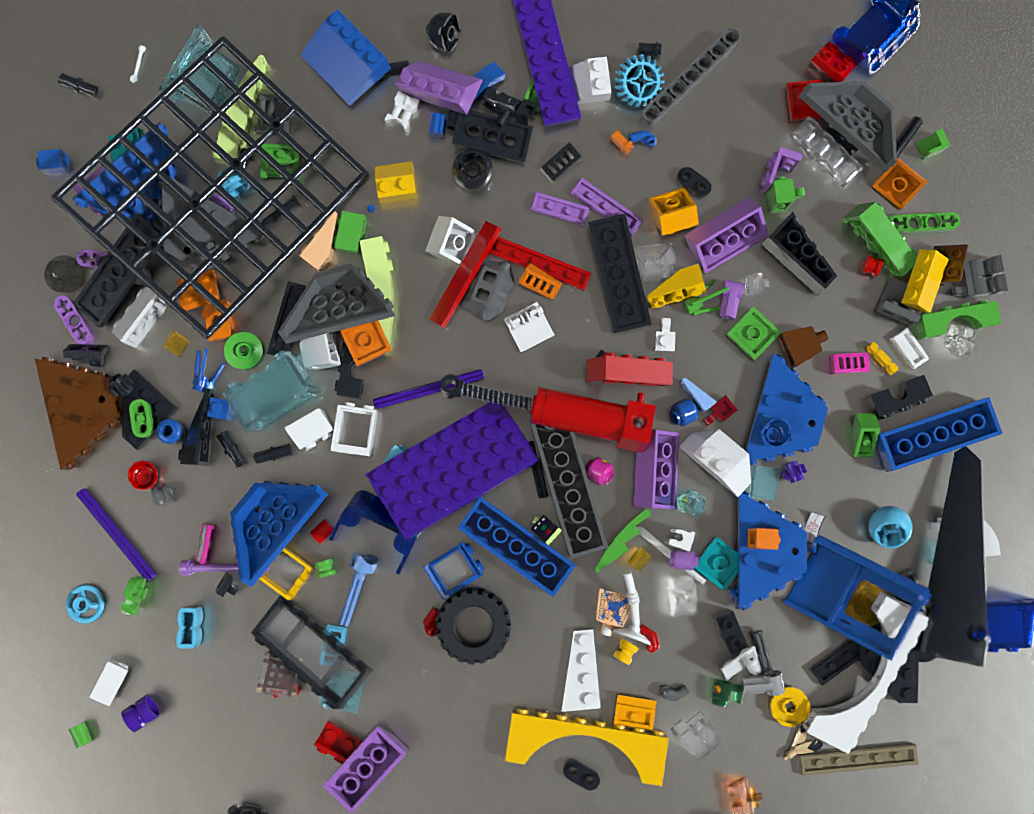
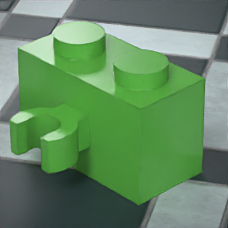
(782, 194)

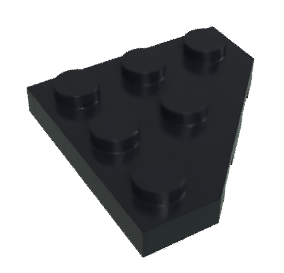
(160, 405)
(905, 686)

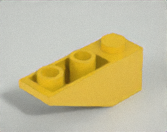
(681, 285)

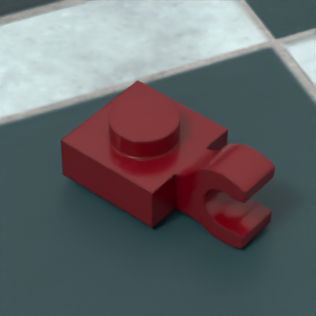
(721, 410)

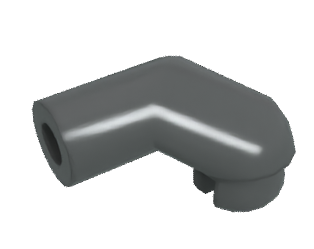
(673, 695)

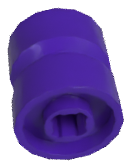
(143, 711)

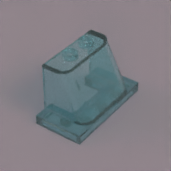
(202, 78)

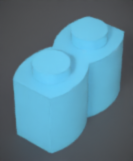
(189, 623)

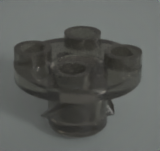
(64, 274)

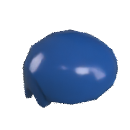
(775, 432)

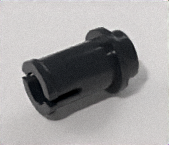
(650, 48)

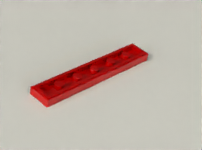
(555, 268)
(465, 274)

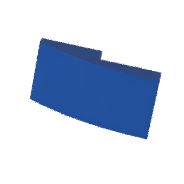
(490, 75)

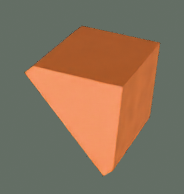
(899, 184)

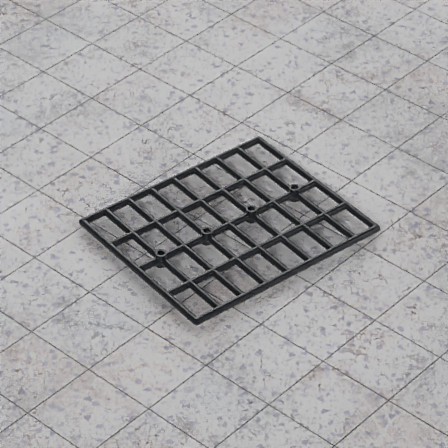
(214, 185)

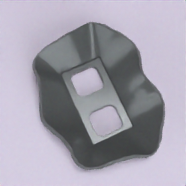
(498, 290)

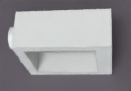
(350, 407)

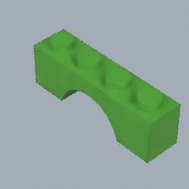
(981, 316)

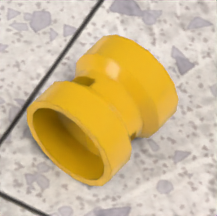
(625, 651)

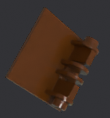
(956, 262)

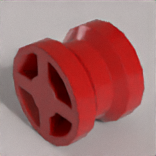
(872, 265)

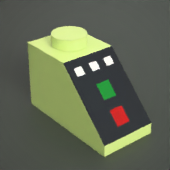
(545, 528)

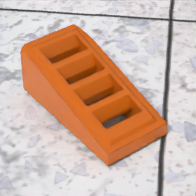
(538, 273)

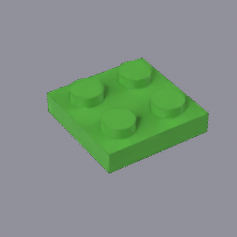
(753, 333)

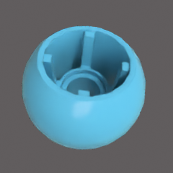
(890, 527)

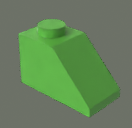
(865, 434)

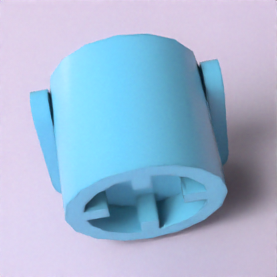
(235, 184)

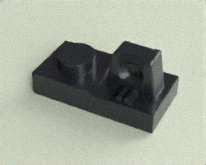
(94, 353)

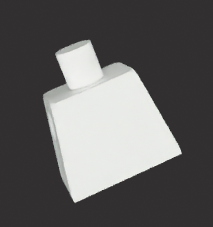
(319, 352)

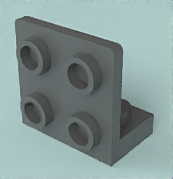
(891, 305)

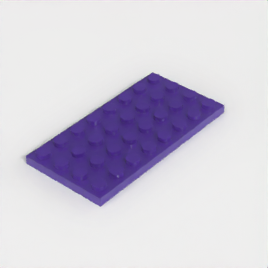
(451, 468)

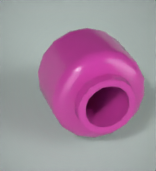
(599, 471)

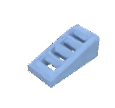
(702, 399)

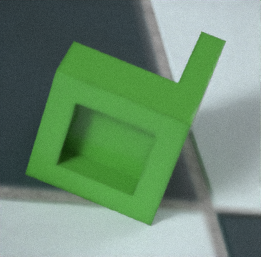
(933, 144)

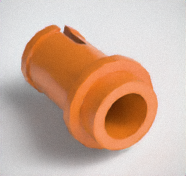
(625, 145)

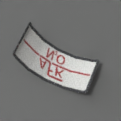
(813, 526)

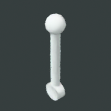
(133, 78)

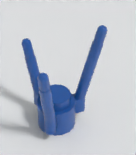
(201, 382)

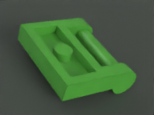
(283, 155)

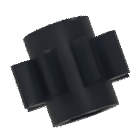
(120, 385)

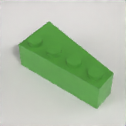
(882, 237)

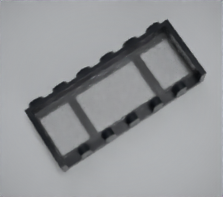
(311, 652)

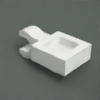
(665, 339)

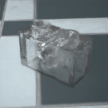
(686, 586)

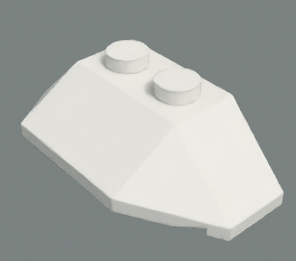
(720, 458)

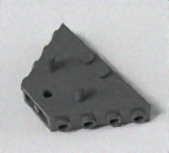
(843, 109)
(199, 228)
(329, 309)

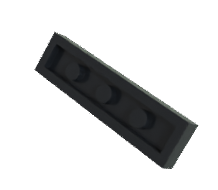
(291, 296)

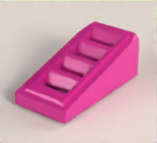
(835, 368)

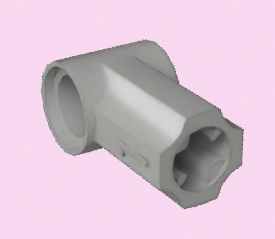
(768, 683)

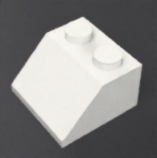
(591, 80)
(450, 240)
(311, 429)

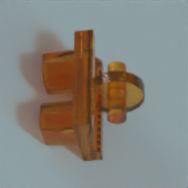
(741, 789)

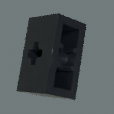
(730, 632)

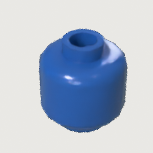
(684, 412)
(165, 429)

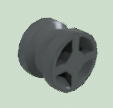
(162, 494)

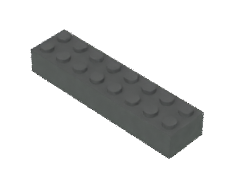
(569, 490)

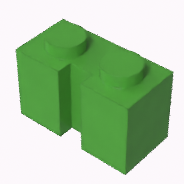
(349, 233)

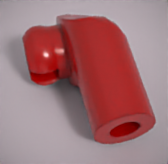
(430, 623)
(652, 637)

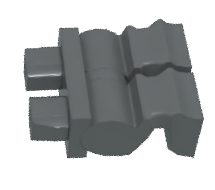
(973, 280)

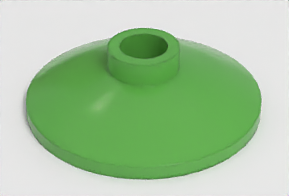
(244, 359)

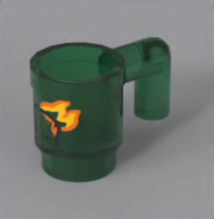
(722, 691)

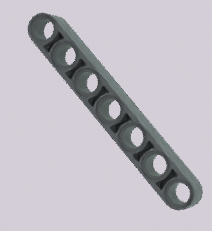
(693, 70)

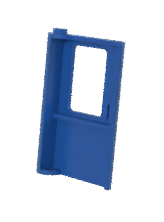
(831, 583)

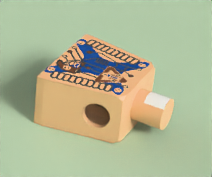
(612, 610)

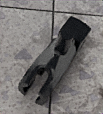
(508, 106)

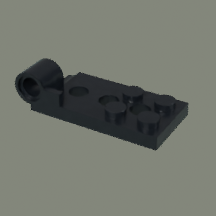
(485, 123)

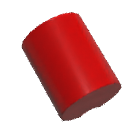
(322, 531)

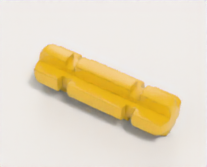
(881, 357)

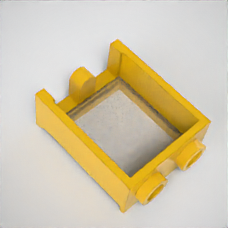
(287, 573)

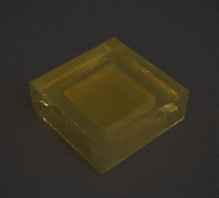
(176, 343)

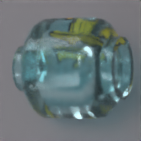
(691, 503)

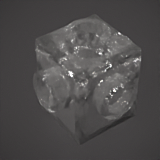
(959, 340)

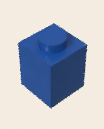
(52, 161)
(219, 409)

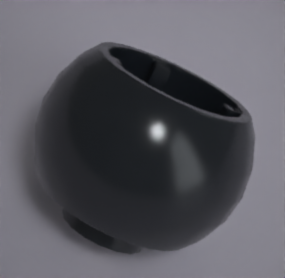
(481, 179)

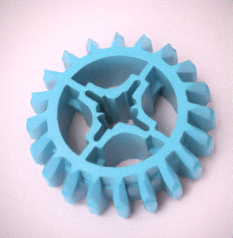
(639, 73)

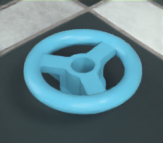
(77, 604)

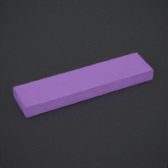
(603, 203)

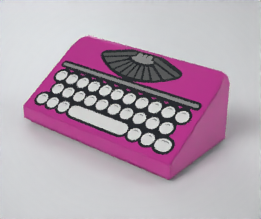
(205, 543)

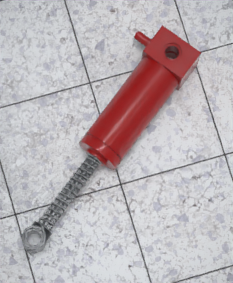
(626, 424)

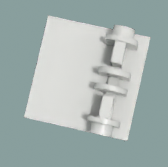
(529, 327)
(747, 659)

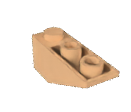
(321, 248)

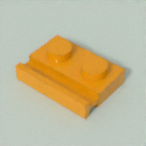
(634, 712)

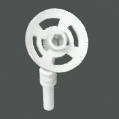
(633, 600)

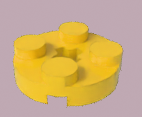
(796, 715)

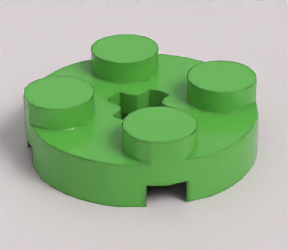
(134, 593)

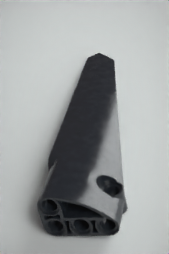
(958, 570)

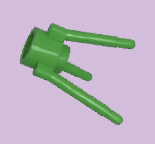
(694, 303)

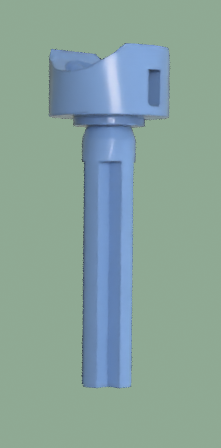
(362, 566)

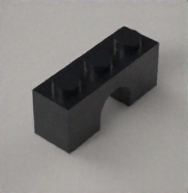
(347, 385)
(914, 391)

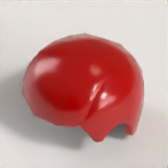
(142, 475)

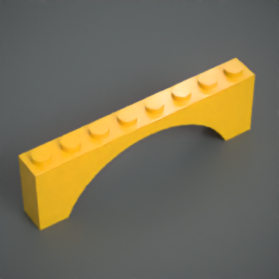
(532, 731)

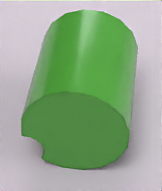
(80, 735)

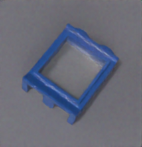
(454, 570)

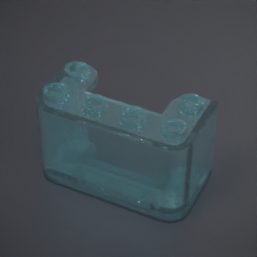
(271, 393)

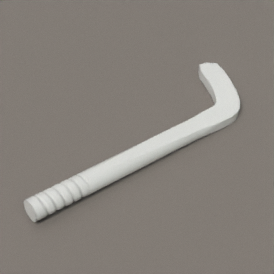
(666, 551)

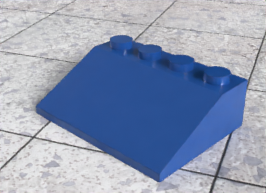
(345, 57)

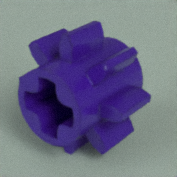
(794, 471)

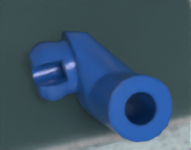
(644, 137)

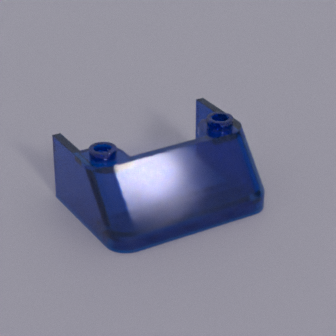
(370, 507)

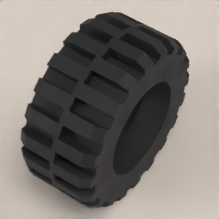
(466, 651)

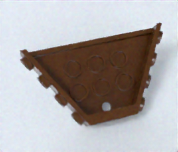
(75, 409)

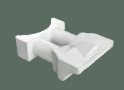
(405, 103)

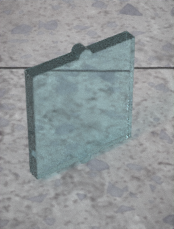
(764, 482)

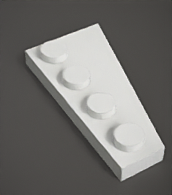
(581, 684)

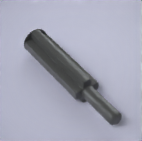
(762, 650)

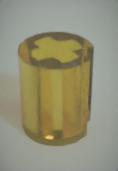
(639, 559)

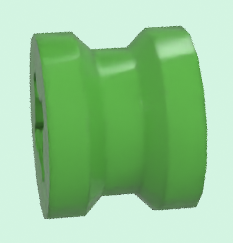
(324, 568)

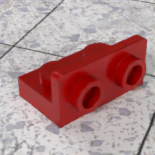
(337, 742)

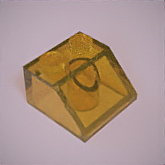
(862, 601)

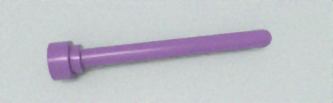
(188, 568)

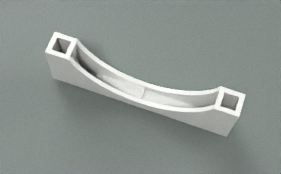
(844, 722)

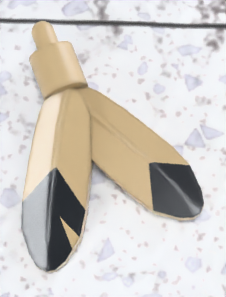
(801, 747)

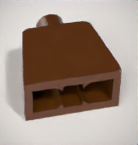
(802, 344)

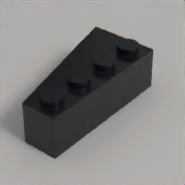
(799, 255)

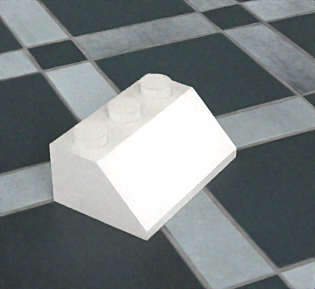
(139, 317)

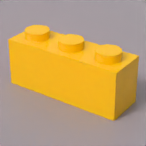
(925, 280)

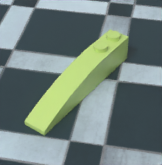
(242, 115)
(378, 270)

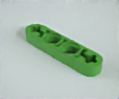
(922, 222)

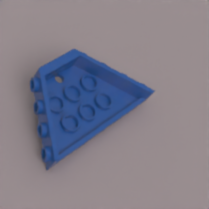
(135, 171)
(791, 400)
(265, 534)
(762, 569)

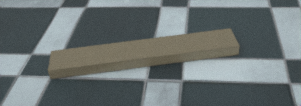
(858, 759)

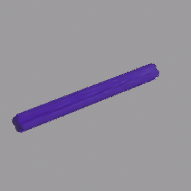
(423, 390)
(115, 534)

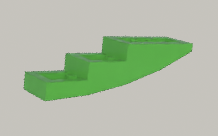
(617, 546)

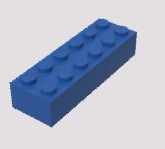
(938, 434)
(516, 546)

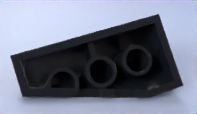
(197, 440)

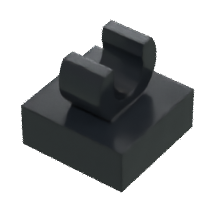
(226, 585)

